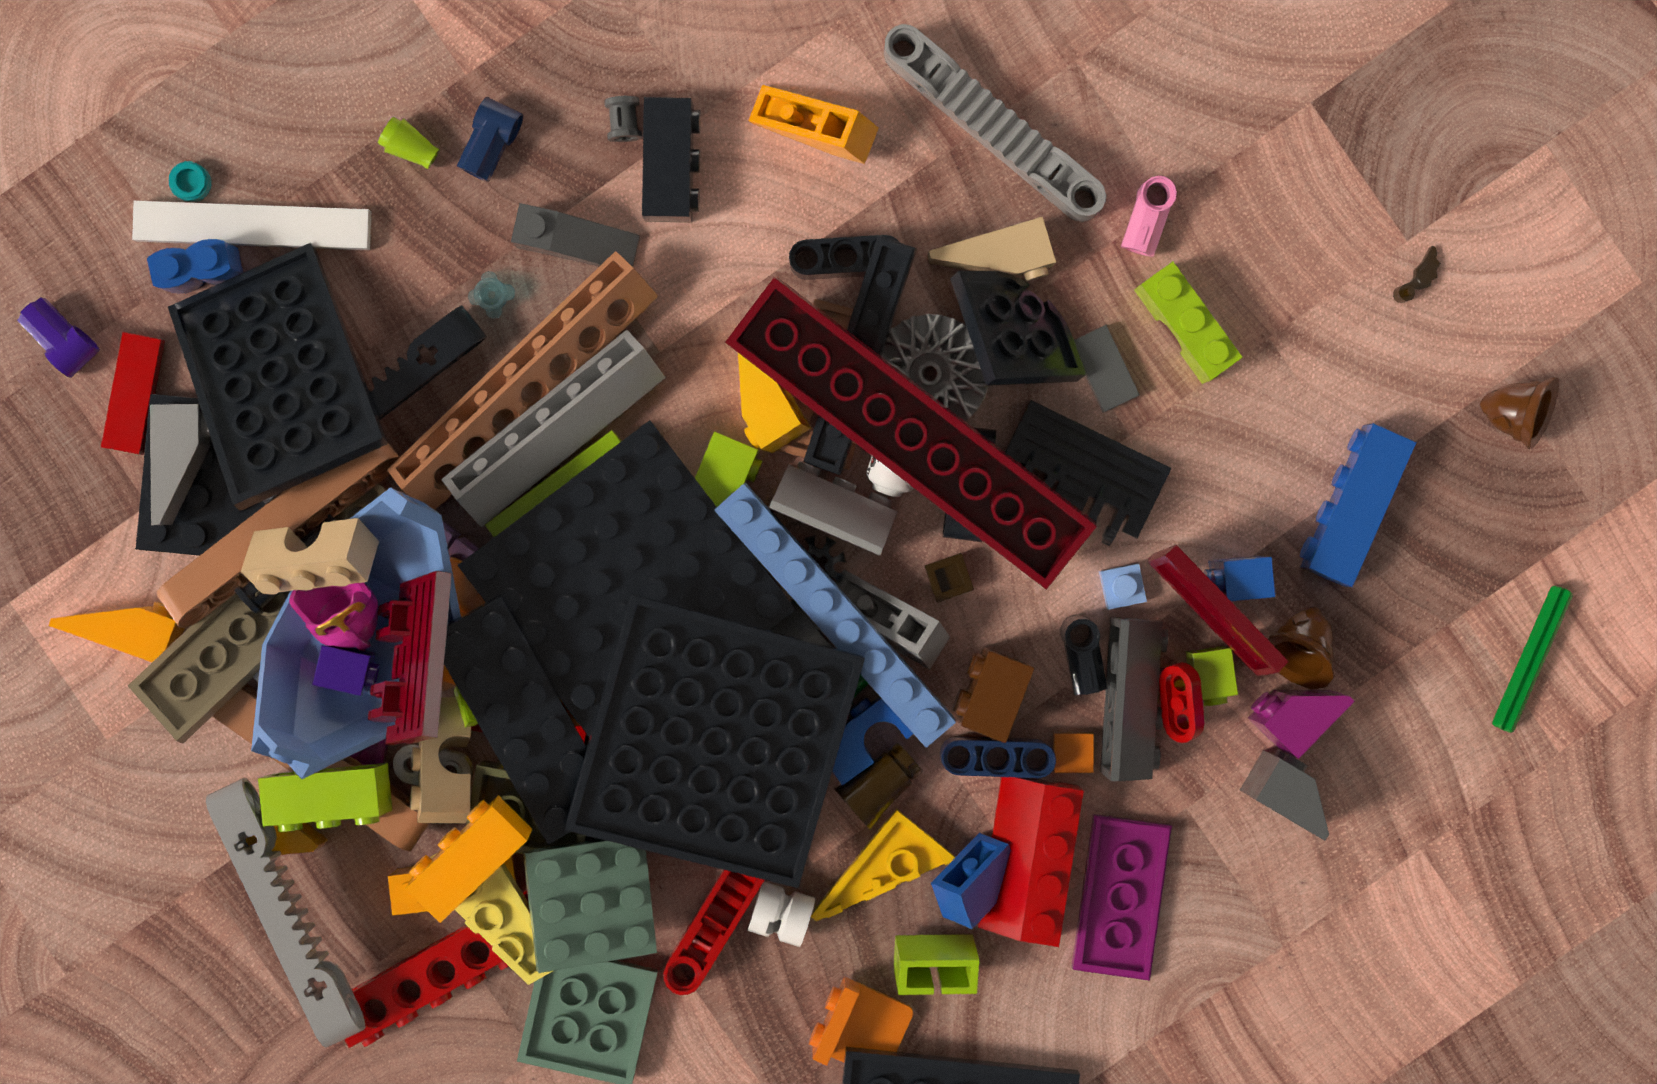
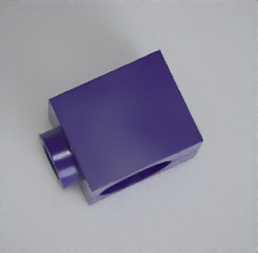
(346, 670)

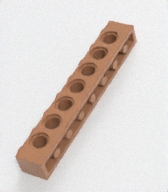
(540, 362)

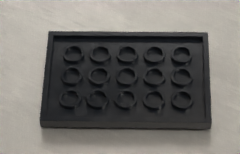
(276, 376)

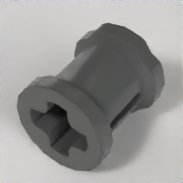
(623, 118)

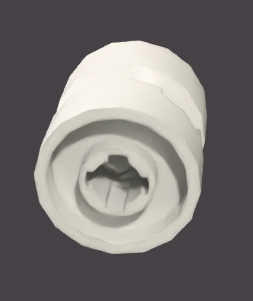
(781, 914)

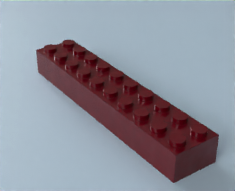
(911, 432)

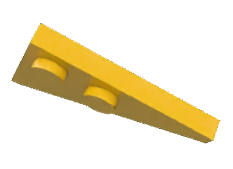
(893, 855)

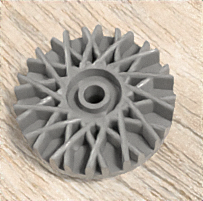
(947, 347)

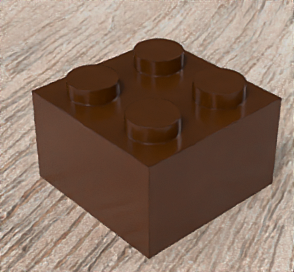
(992, 694)

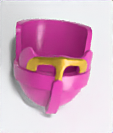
(338, 614)

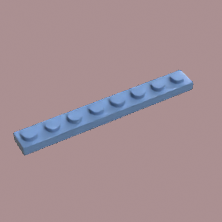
(835, 614)

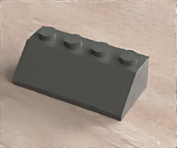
(1132, 699)

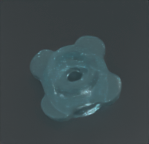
(490, 283)

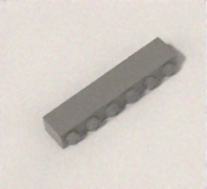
(553, 428)

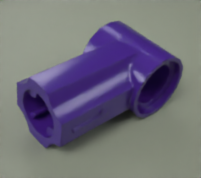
(65, 344)

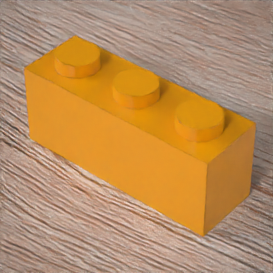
(467, 857)

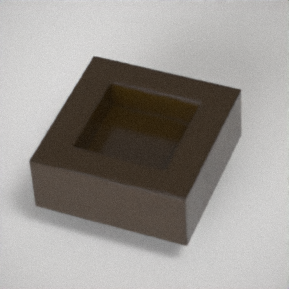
(948, 577)

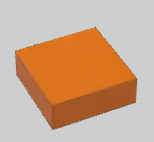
(1073, 752)

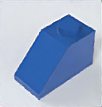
(972, 881)

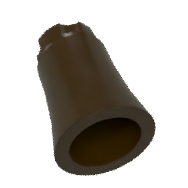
(879, 784)

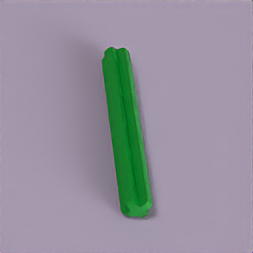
(1532, 659)

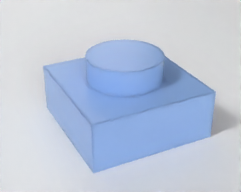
(1122, 586)

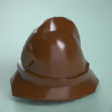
(1522, 409)
(1308, 647)

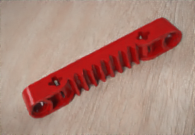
(710, 929)

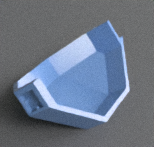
(319, 725)

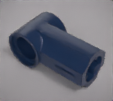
(494, 129)

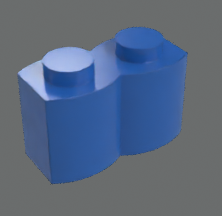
(189, 269)

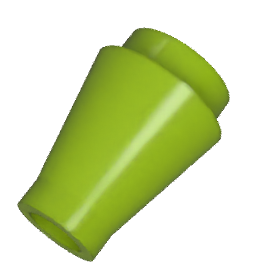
(406, 142)

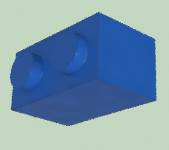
(1243, 577)

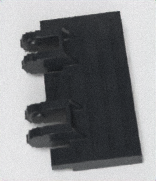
(1089, 467)

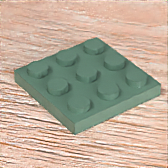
(589, 904)
(589, 1020)

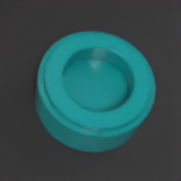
(190, 181)

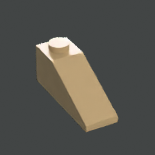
(1012, 250)

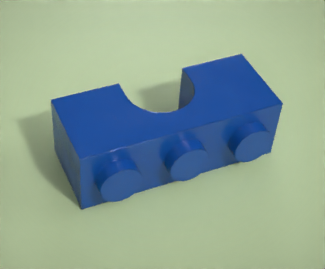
(852, 753)

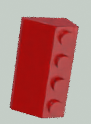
(1041, 828)

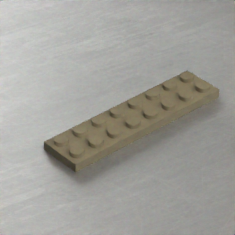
(213, 658)

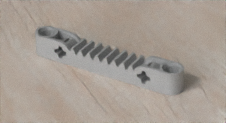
(993, 123)
(330, 1010)

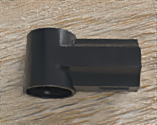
(1084, 658)

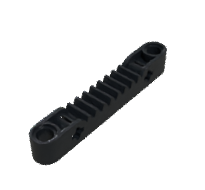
(451, 336)

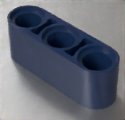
(1014, 766)

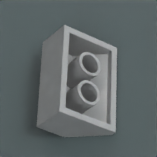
(834, 507)

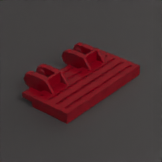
(1217, 611)
(418, 662)

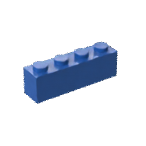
(1357, 504)

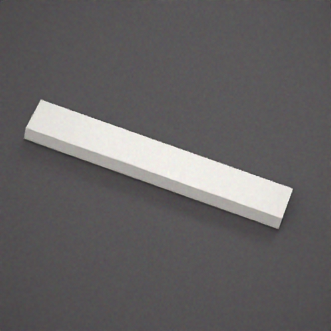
(252, 225)

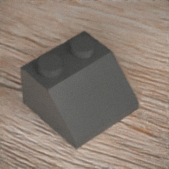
(1285, 788)

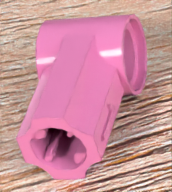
(1148, 219)

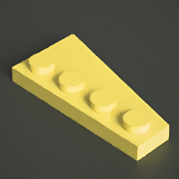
(503, 919)

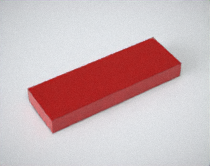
(132, 385)

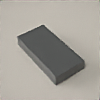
(1105, 369)

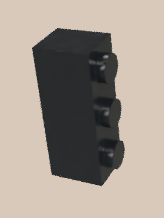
(670, 160)

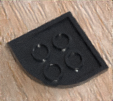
(1014, 331)

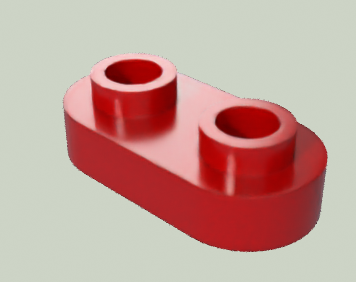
(1181, 701)

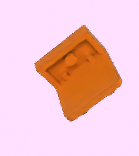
(859, 1020)

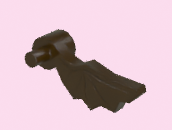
(1422, 277)

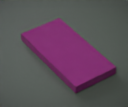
(1121, 897)

